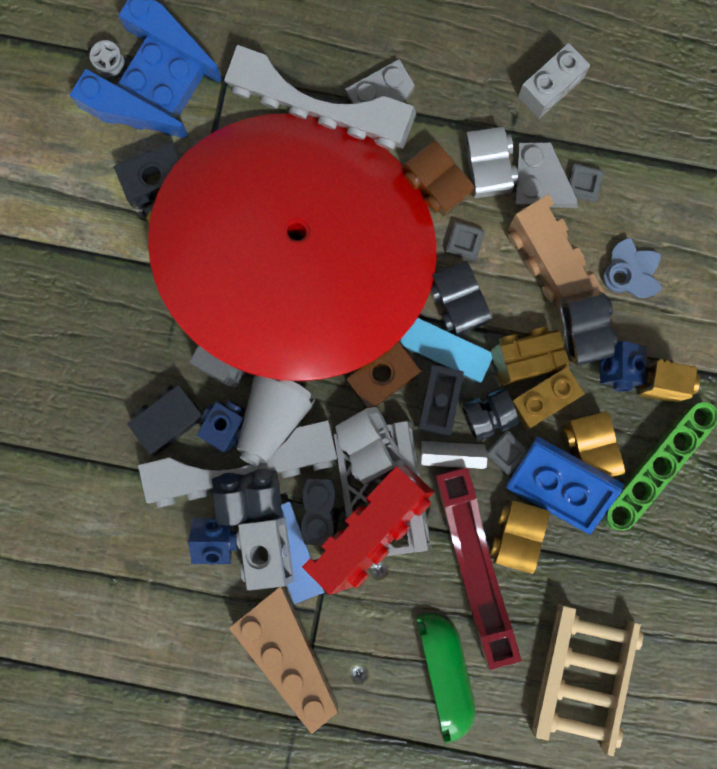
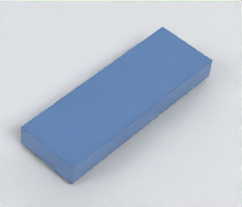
(303, 585)

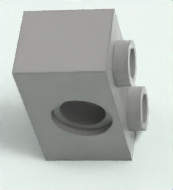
(274, 537)

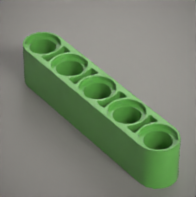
(673, 458)

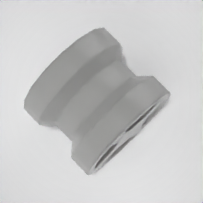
(103, 53)

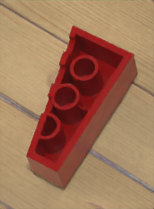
(370, 531)

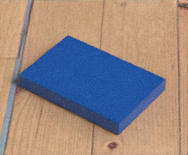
(564, 485)

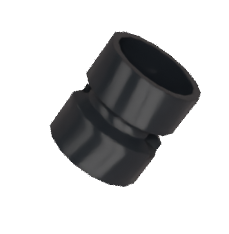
(489, 414)

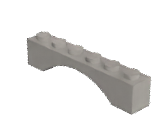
(380, 118)
(171, 479)

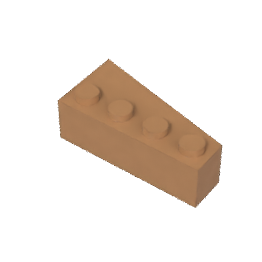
(549, 252)
(284, 654)

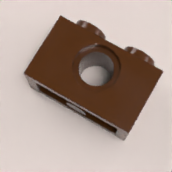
(374, 393)

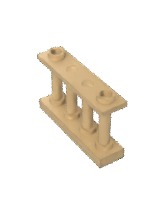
(554, 688)

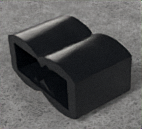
(460, 298)
(587, 327)
(246, 497)
(318, 500)

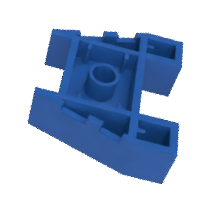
(157, 79)

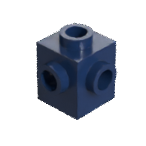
(625, 368)
(213, 428)
(211, 542)

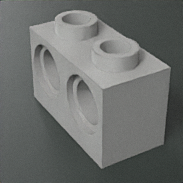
(553, 80)

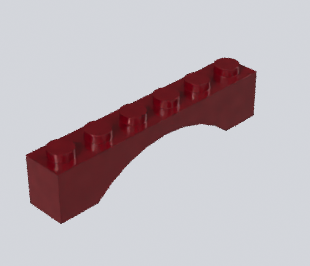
(476, 569)

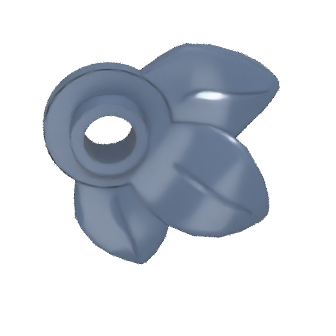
(636, 269)

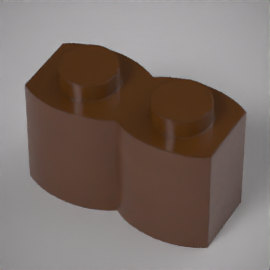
(438, 179)

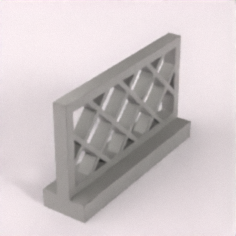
(418, 533)

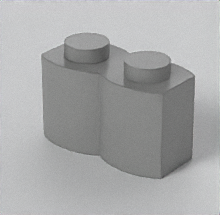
(490, 162)
(368, 445)

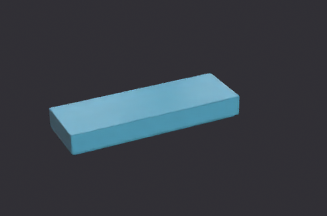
(447, 350)

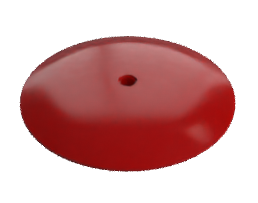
(279, 301)

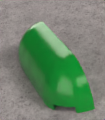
(447, 675)

